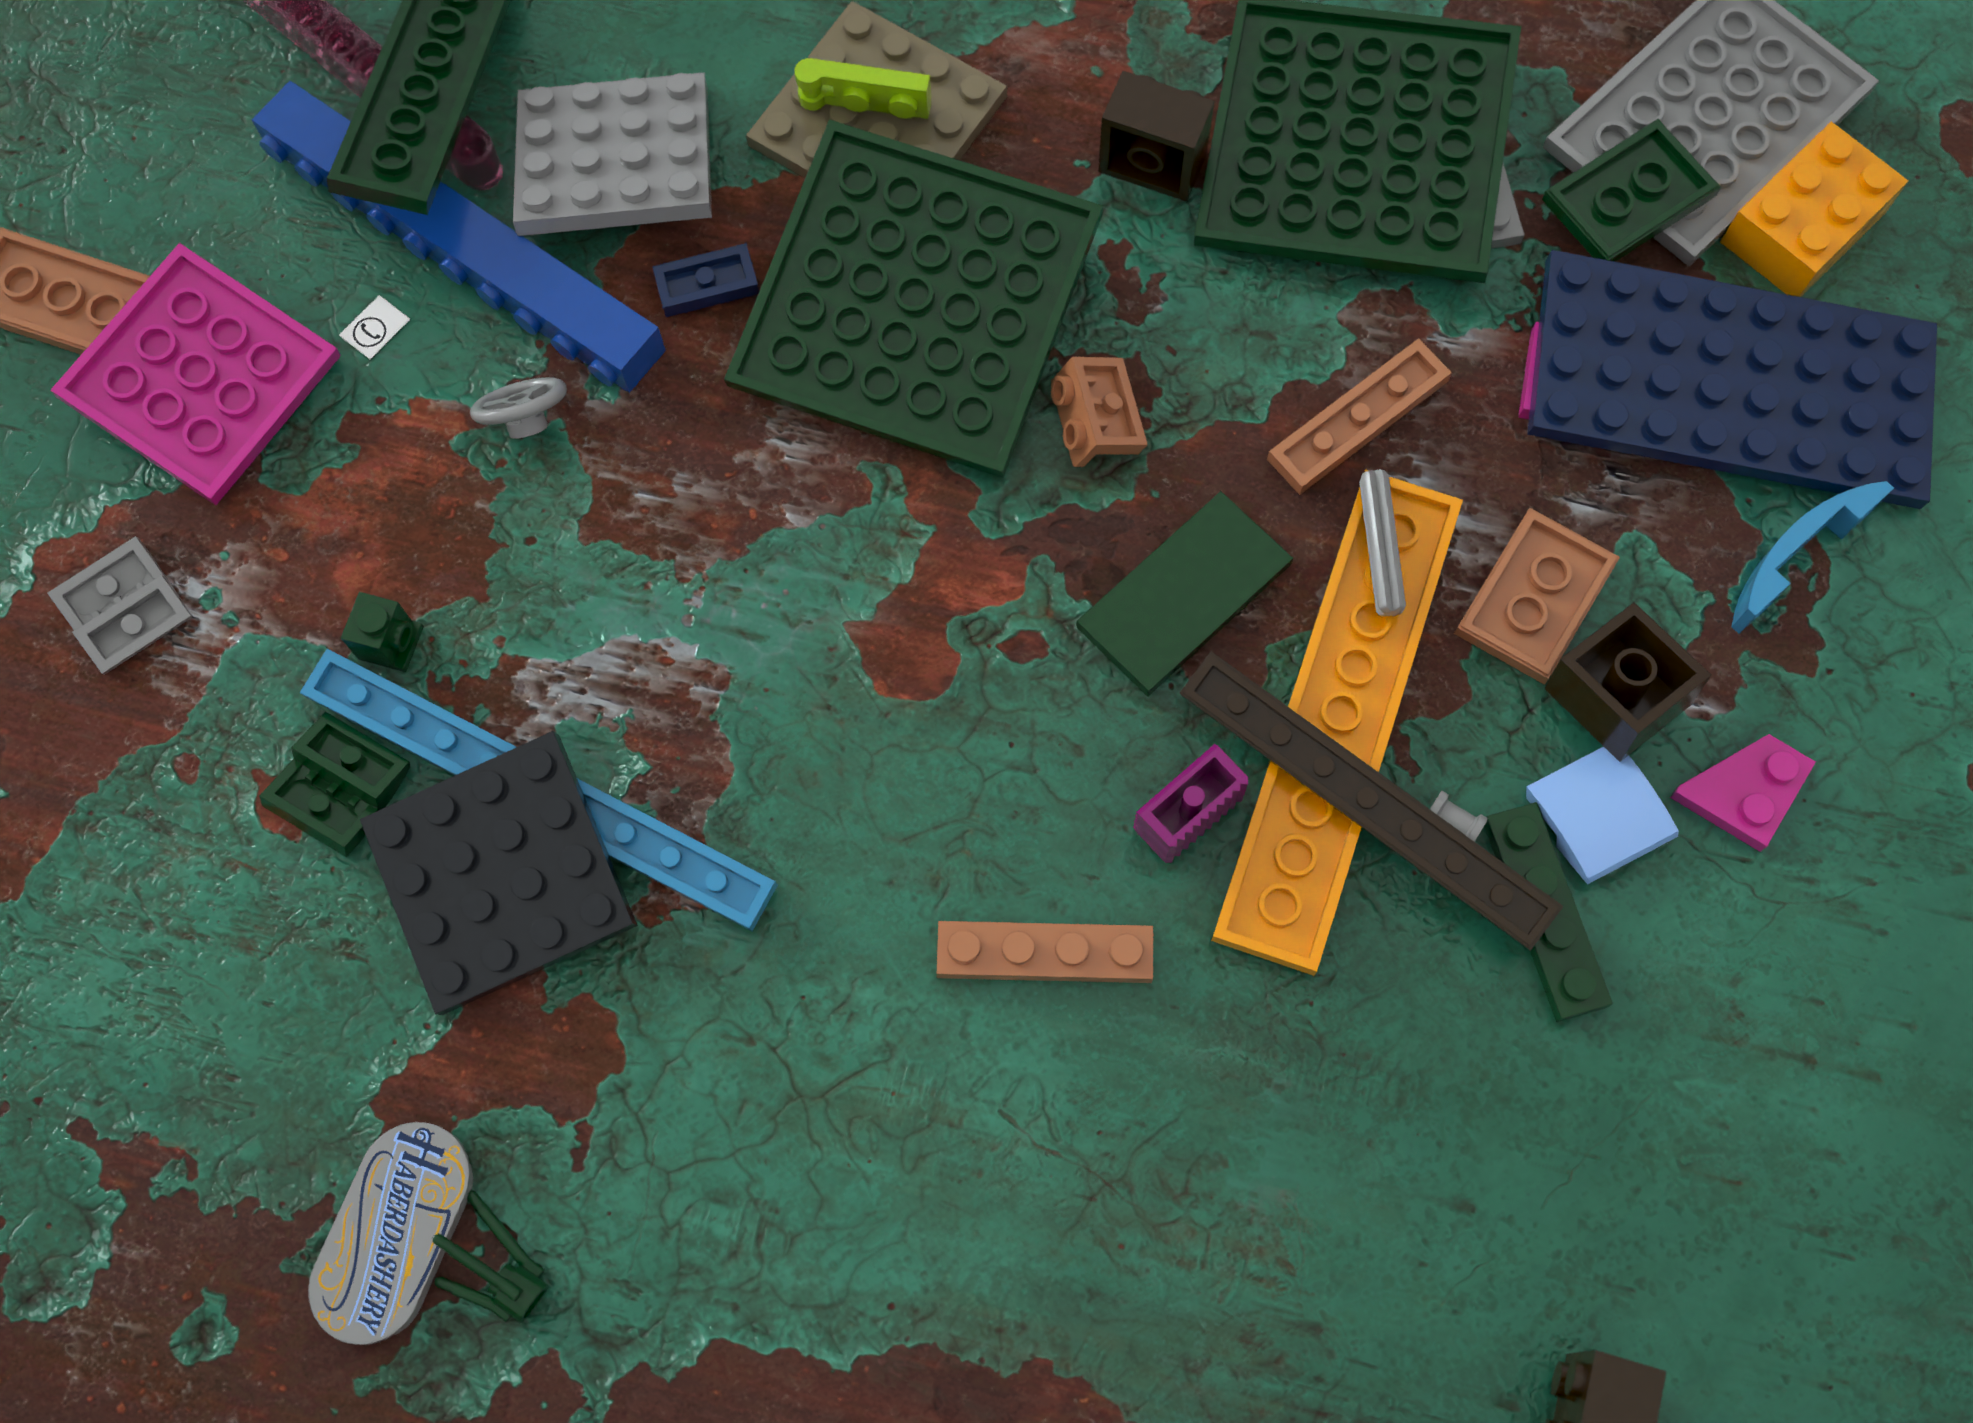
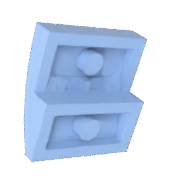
(1602, 813)

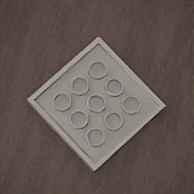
(612, 154)

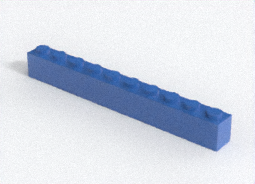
(477, 250)

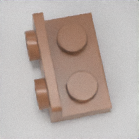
(1097, 409)

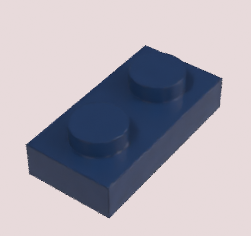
(706, 280)

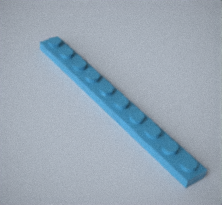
(460, 745)

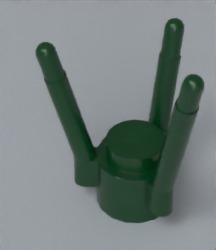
(515, 1289)

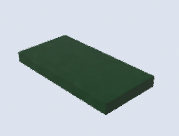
(1184, 593)

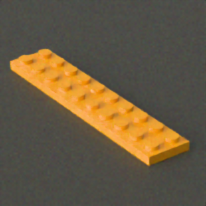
(1351, 691)

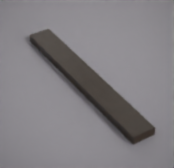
(1372, 801)

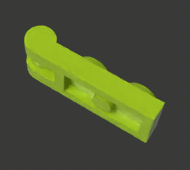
(862, 88)

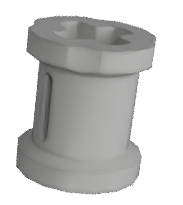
(1457, 817)

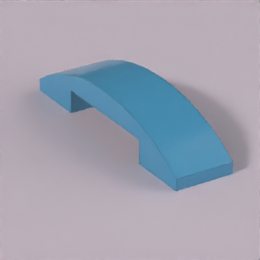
(1838, 513)

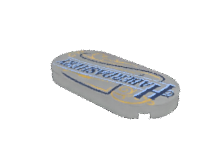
(381, 1242)

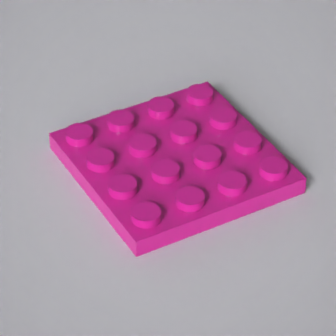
(196, 373)

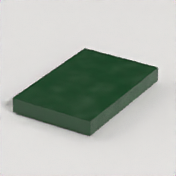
(1631, 193)

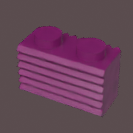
(1191, 803)

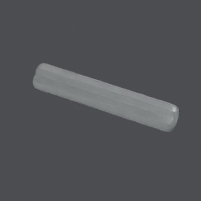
(1382, 543)

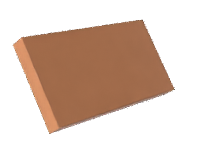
(59, 292)

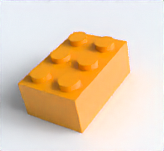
(1813, 211)

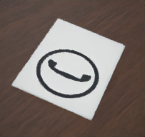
(374, 327)

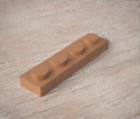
(1359, 416)
(1045, 952)

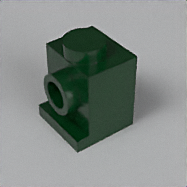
(381, 632)

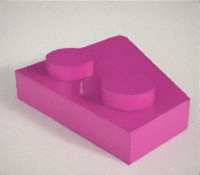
(1748, 790)

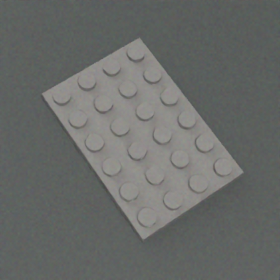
(1736, 89)

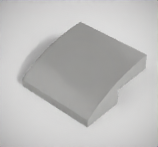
(120, 605)

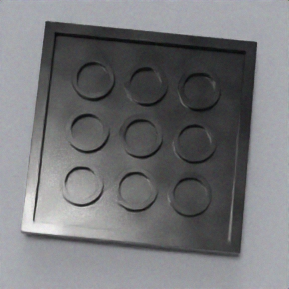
(497, 873)

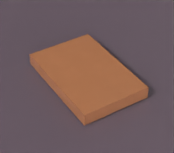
(1537, 596)

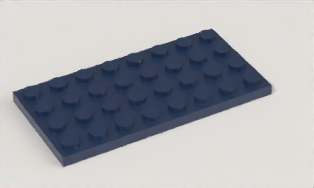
(1734, 378)

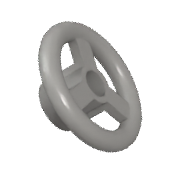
(520, 405)

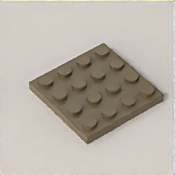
(959, 95)

